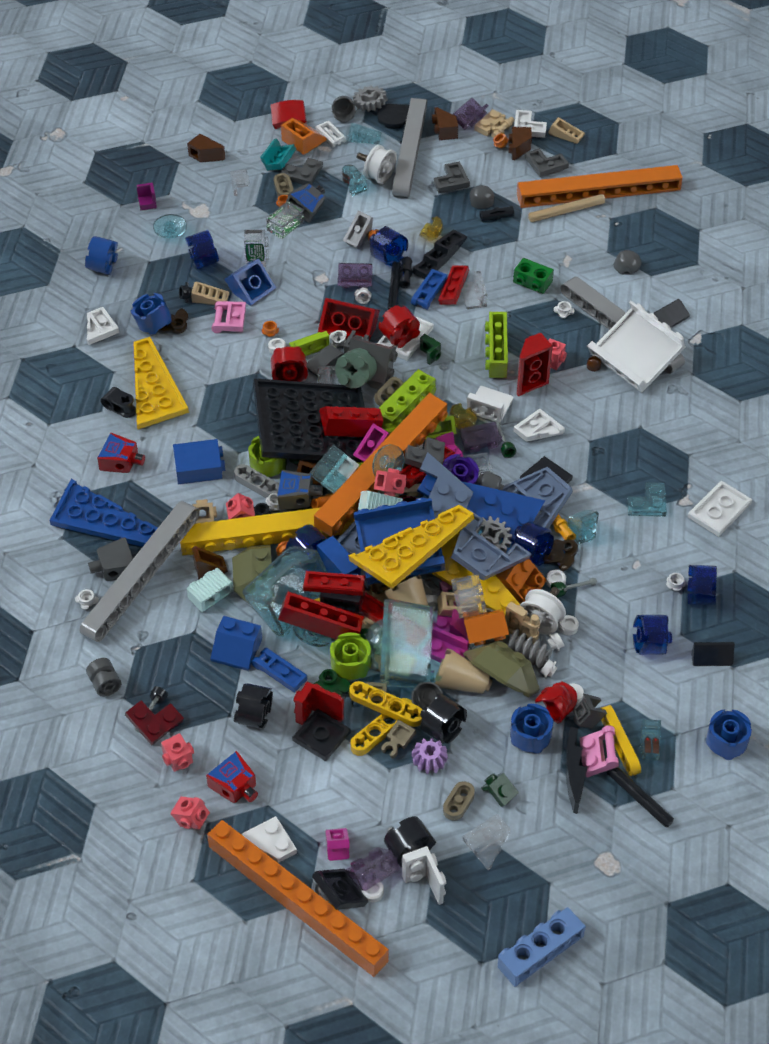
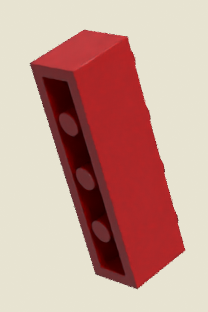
(318, 616)

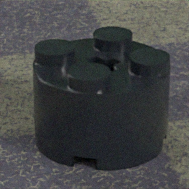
(254, 705)
(443, 719)
(408, 838)

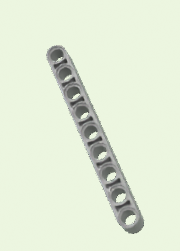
(409, 147)
(602, 309)
(139, 571)

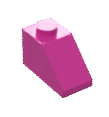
(370, 442)

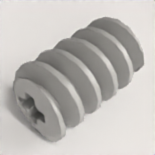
(531, 651)

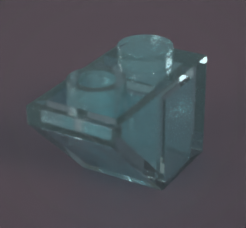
(584, 525)

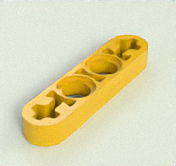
(384, 706)
(372, 741)
(622, 744)

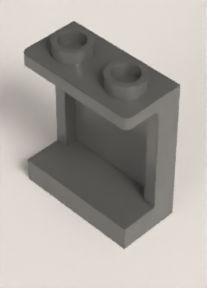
(384, 357)

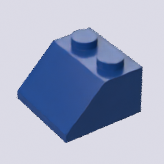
(250, 282)
(236, 643)

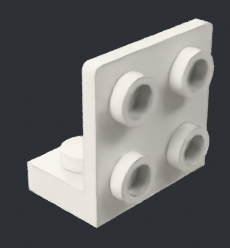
(489, 403)
(423, 863)

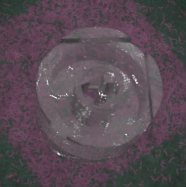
(468, 596)

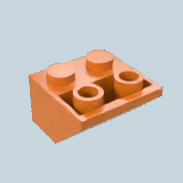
(301, 136)
(522, 579)

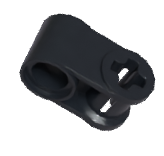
(119, 402)

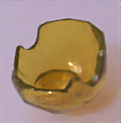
(432, 230)
(463, 417)

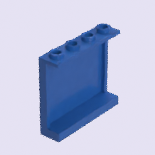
(387, 520)

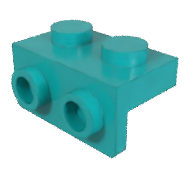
(276, 155)

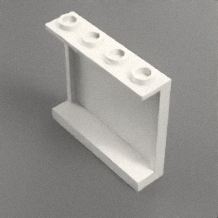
(638, 347)

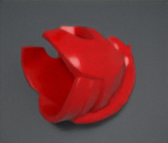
(559, 700)

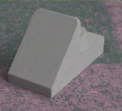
(358, 229)

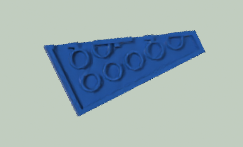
(487, 502)
(98, 516)

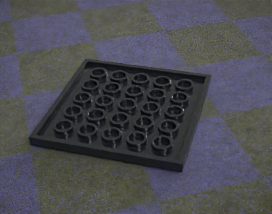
(292, 421)

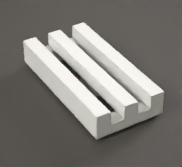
(328, 133)

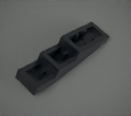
(440, 254)
(574, 773)

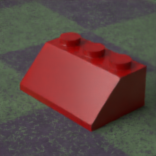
(348, 317)
(534, 364)
(349, 420)

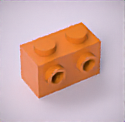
(486, 626)

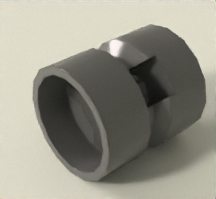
(103, 677)

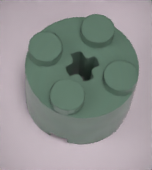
(355, 368)

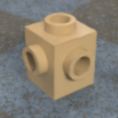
(210, 510)

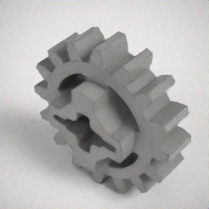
(369, 98)
(494, 531)

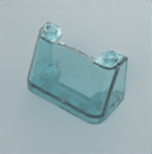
(282, 575)
(406, 643)

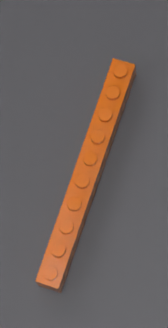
(609, 184)
(411, 431)
(298, 898)

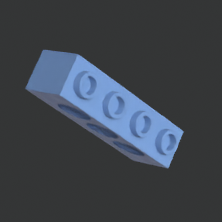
(519, 970)

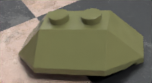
(249, 565)
(505, 666)

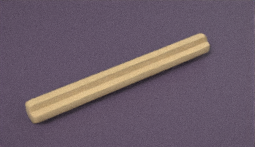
(566, 208)

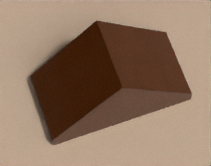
(207, 561)

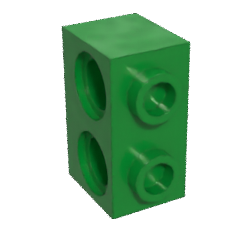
(533, 275)

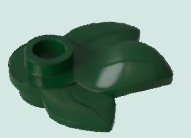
(337, 684)

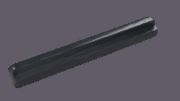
(394, 285)
(641, 796)

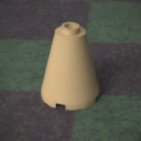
(409, 591)
(461, 675)

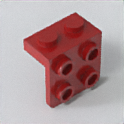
(315, 697)

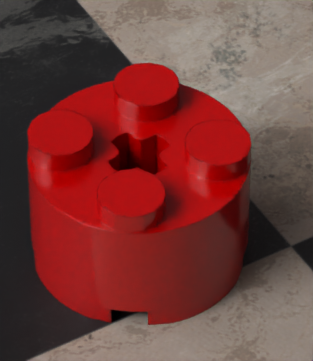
(399, 326)
(289, 364)

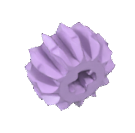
(429, 755)

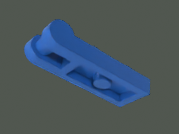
(429, 289)
(279, 670)

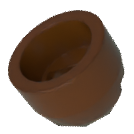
(594, 363)

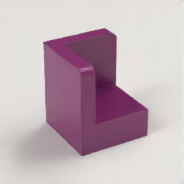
(146, 196)

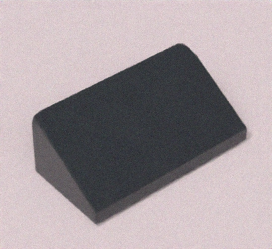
(672, 313)
(713, 653)

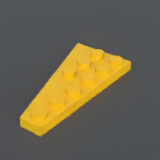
(154, 387)
(409, 548)
(495, 593)

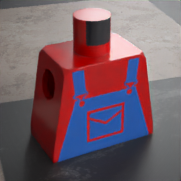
(119, 455)
(233, 779)

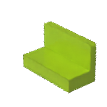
(312, 343)

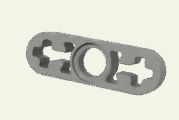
(253, 475)

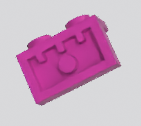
(442, 640)

